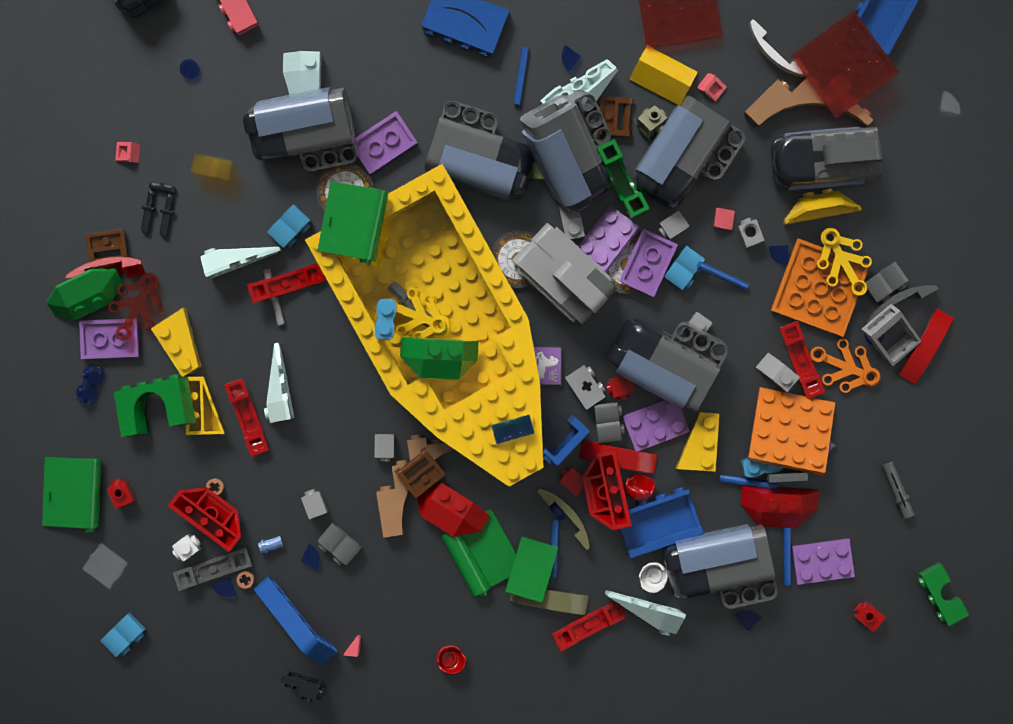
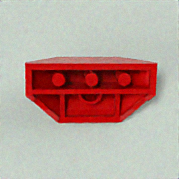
(606, 491)
(779, 507)
(451, 511)
(208, 515)

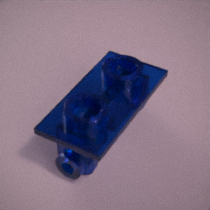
(90, 376)

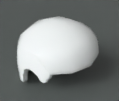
(653, 577)

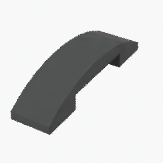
(920, 291)
(212, 569)

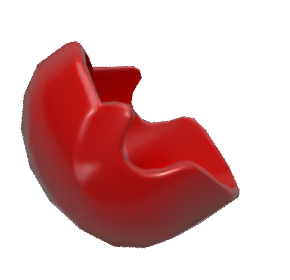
(639, 487)
(450, 660)

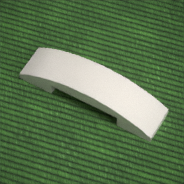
(757, 34)

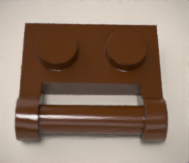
(609, 110)
(106, 242)
(425, 477)

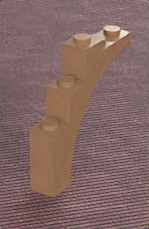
(780, 98)
(392, 501)

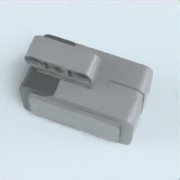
(564, 275)

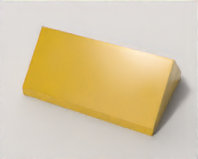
(663, 75)

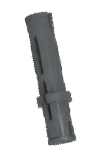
(906, 511)

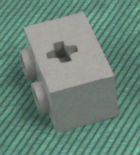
(587, 398)

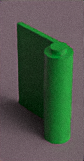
(353, 221)
(72, 493)
(482, 556)

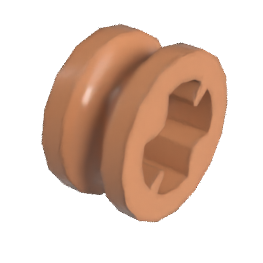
(216, 481)
(243, 584)

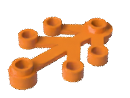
(848, 367)

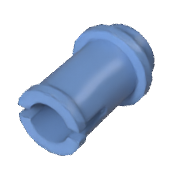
(269, 545)

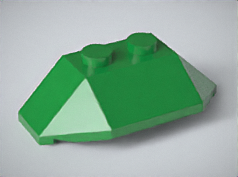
(84, 293)
(439, 357)

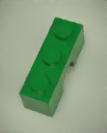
(948, 610)

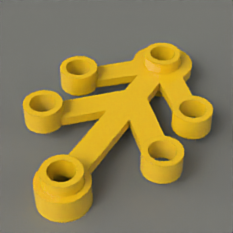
(842, 258)
(420, 316)

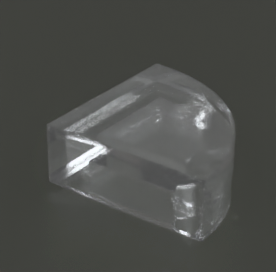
(949, 103)

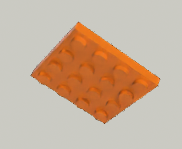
(806, 295)
(791, 431)

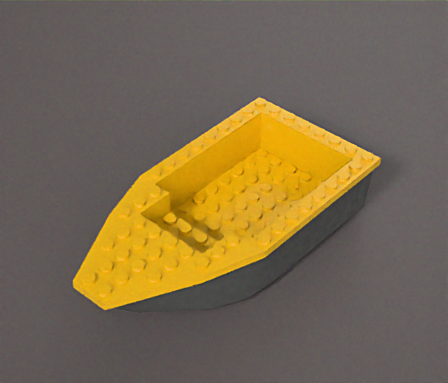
(437, 247)

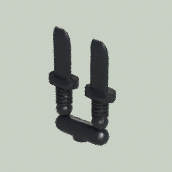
(162, 187)

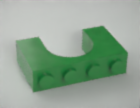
(630, 198)
(131, 404)

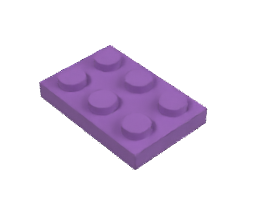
(384, 142)
(608, 238)
(648, 262)
(99, 339)
(655, 424)
(823, 561)

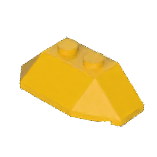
(820, 206)

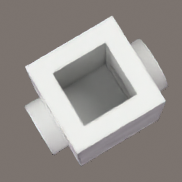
(186, 547)

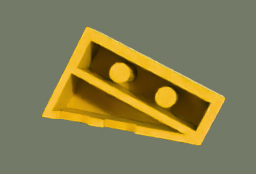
(178, 342)
(204, 410)
(701, 444)

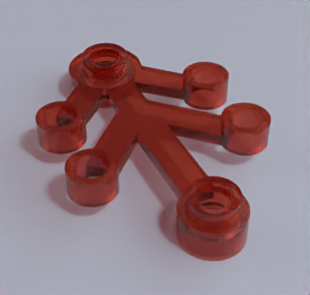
(137, 303)

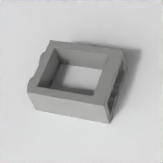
(881, 324)

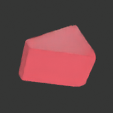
(712, 87)
(128, 152)
(723, 219)
(354, 648)

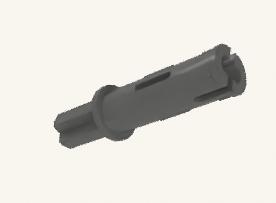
(402, 296)

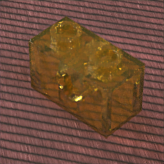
(212, 167)

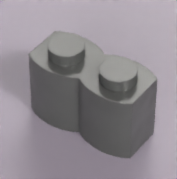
(885, 282)
(608, 422)
(339, 544)

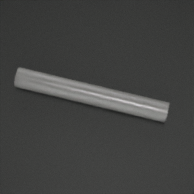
(275, 301)

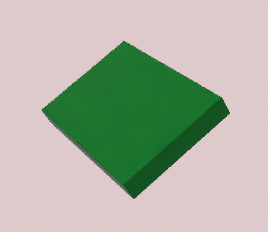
(531, 569)

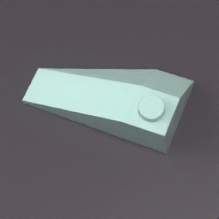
(302, 71)
(593, 82)
(226, 260)
(278, 399)
(662, 617)

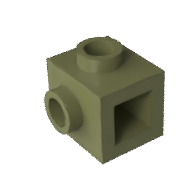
(651, 121)

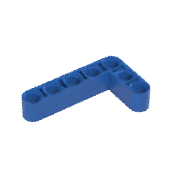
(293, 622)

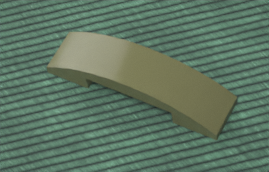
(550, 498)
(557, 601)

